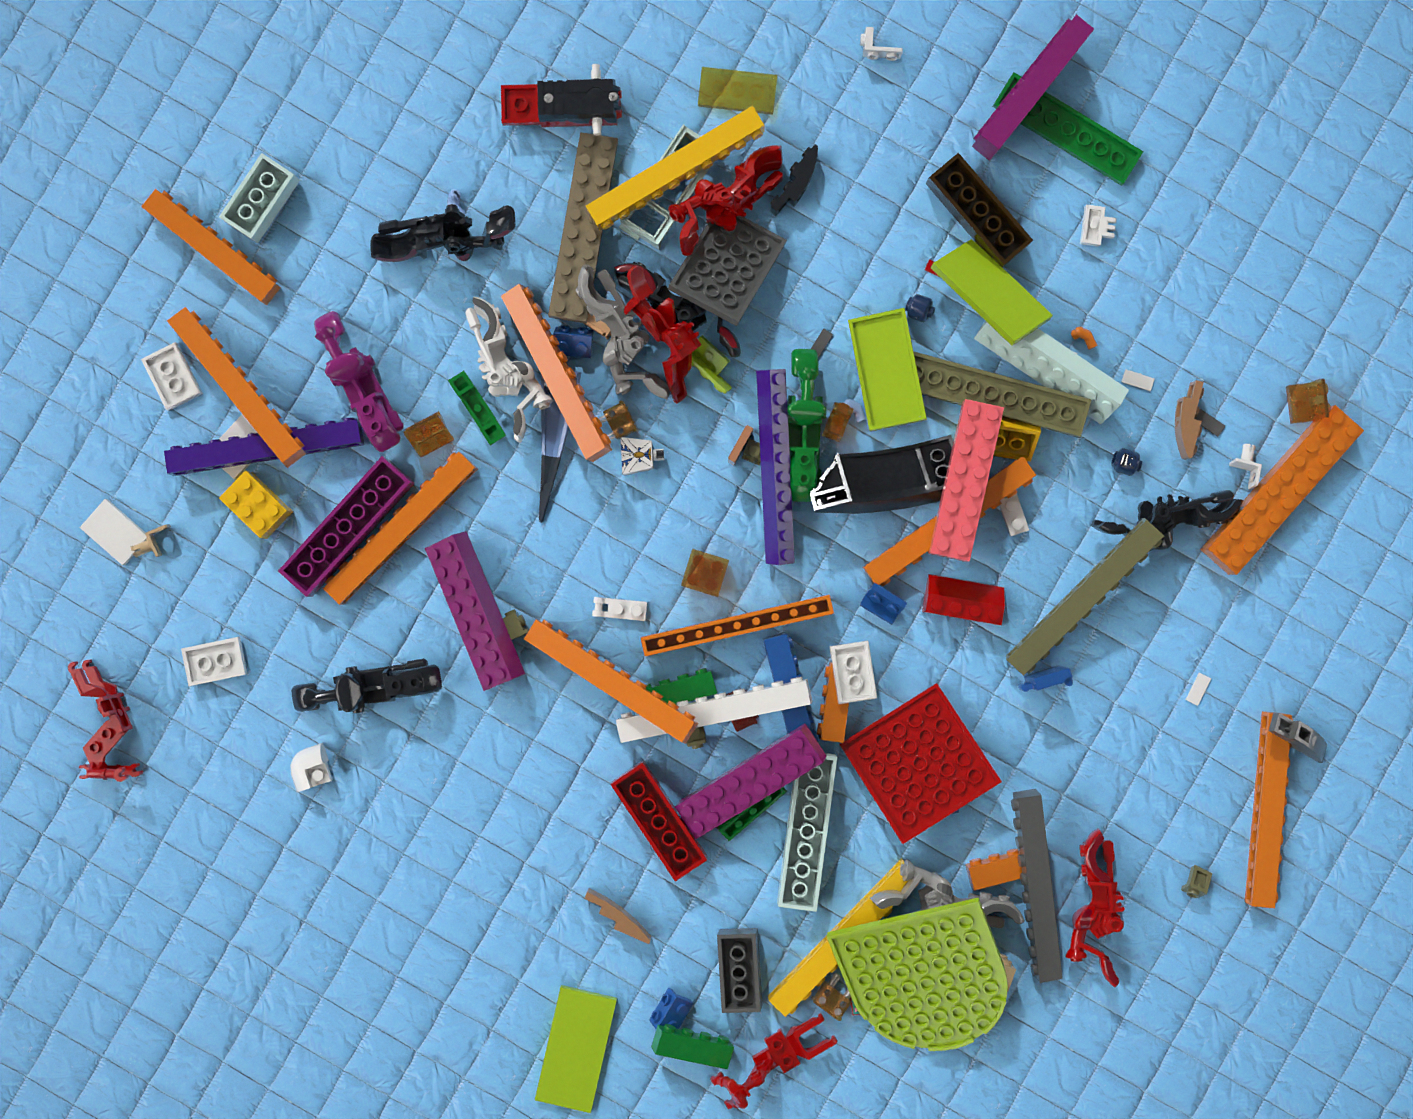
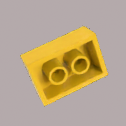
(255, 504)

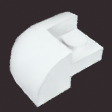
(310, 767)

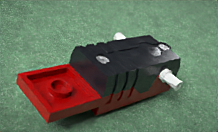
(563, 103)

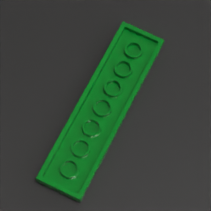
(1078, 135)

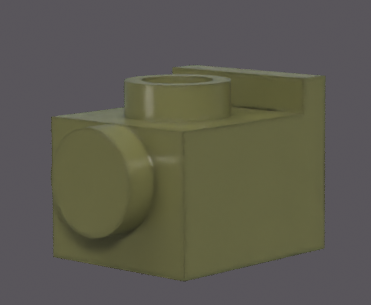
(752, 452)
(515, 624)

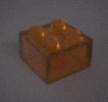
(705, 572)

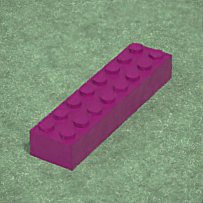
(1031, 86)
(346, 527)
(474, 610)
(751, 781)

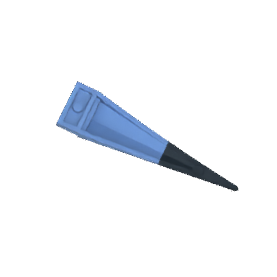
(553, 442)

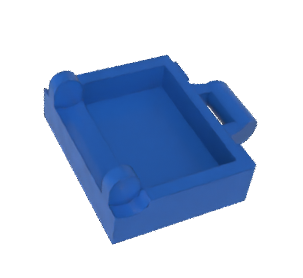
(1047, 678)

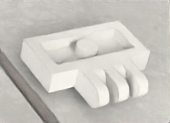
(1096, 226)

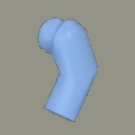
(454, 198)
(858, 411)

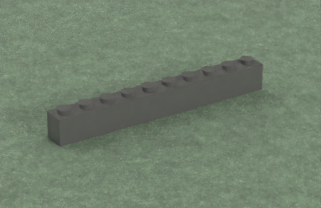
(1037, 885)

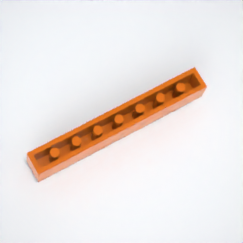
(211, 247)

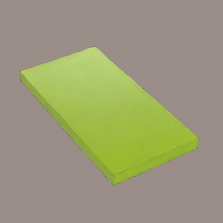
(991, 292)
(887, 369)
(575, 1049)

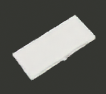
(1137, 380)
(1198, 689)

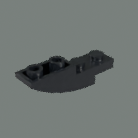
(801, 176)

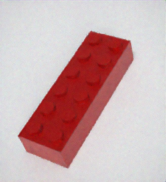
(659, 820)

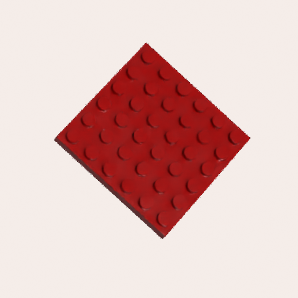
(920, 763)

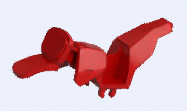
(663, 327)

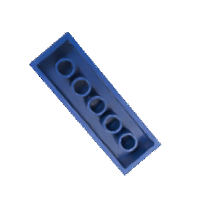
(783, 669)

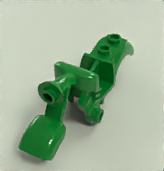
(805, 426)

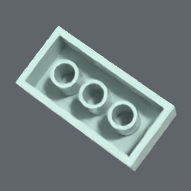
(259, 198)

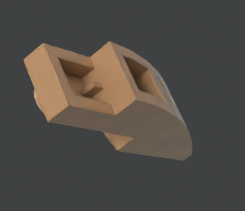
(1186, 427)

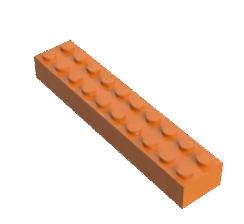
(1281, 490)

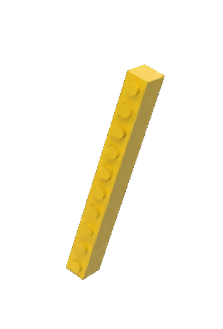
(676, 168)
(821, 960)

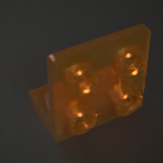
(1308, 401)

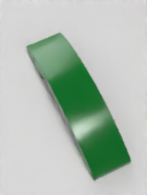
(477, 407)

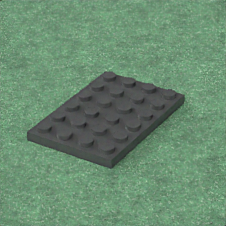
(727, 268)

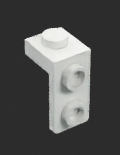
(874, 52)

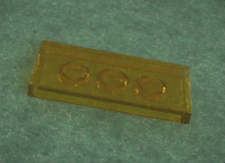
(737, 90)

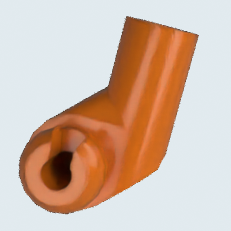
(1084, 334)

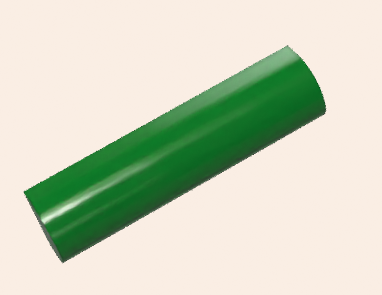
(737, 823)

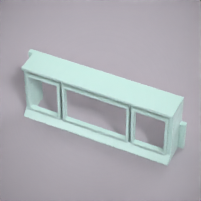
(637, 232)

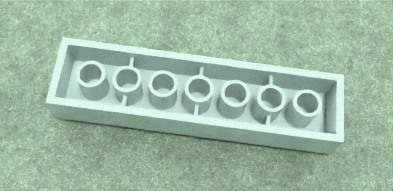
(1057, 369)
(806, 837)

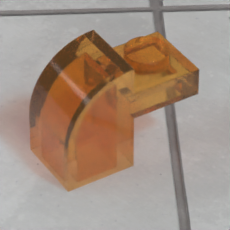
(837, 421)

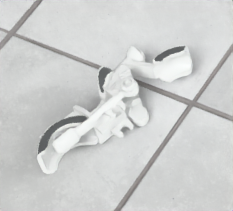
(504, 375)

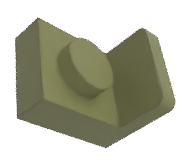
(697, 738)
(1197, 882)

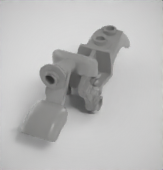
(625, 336)

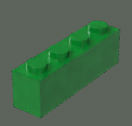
(686, 687)
(692, 1046)

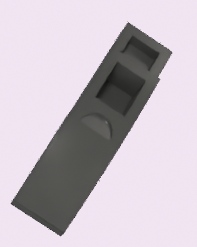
(1300, 736)

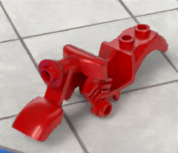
(724, 203)

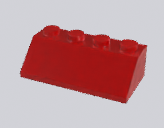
(964, 599)

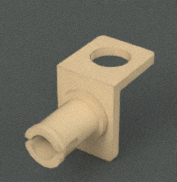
(150, 544)

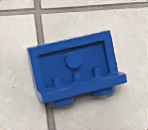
(574, 341)
(671, 1010)

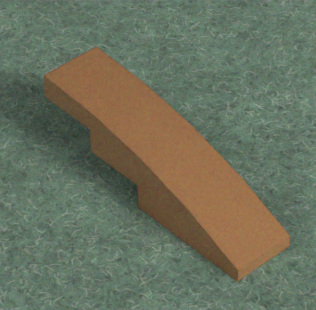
(624, 921)

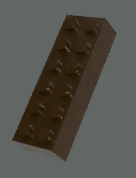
(978, 210)

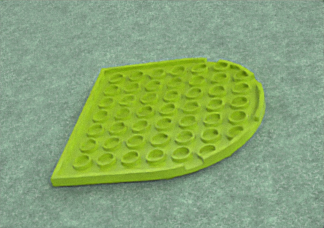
(925, 975)

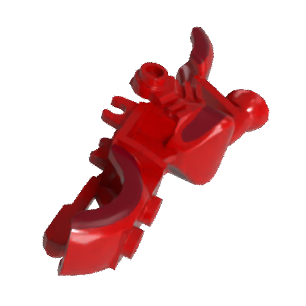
(1101, 913)

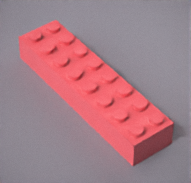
(966, 480)

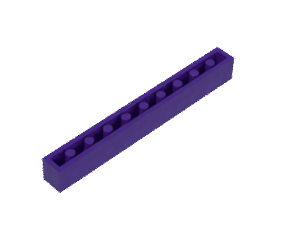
(253, 448)
(775, 466)

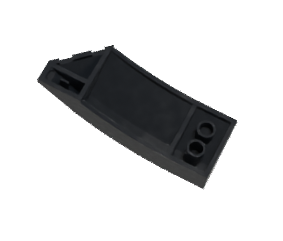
(884, 479)

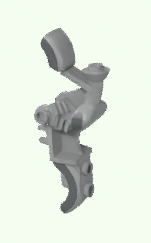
(940, 893)

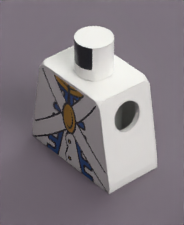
(638, 455)

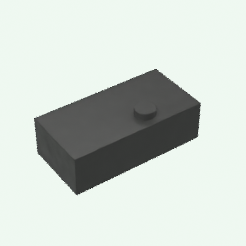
(739, 970)

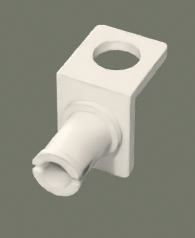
(1246, 463)

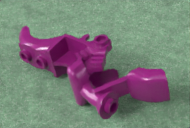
(360, 384)

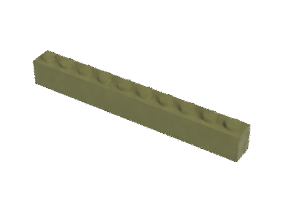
(1084, 596)

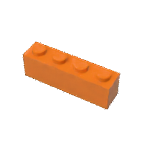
(833, 714)
(994, 869)

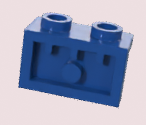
(883, 603)

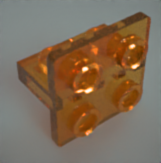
(428, 434)

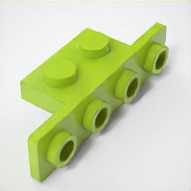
(710, 364)

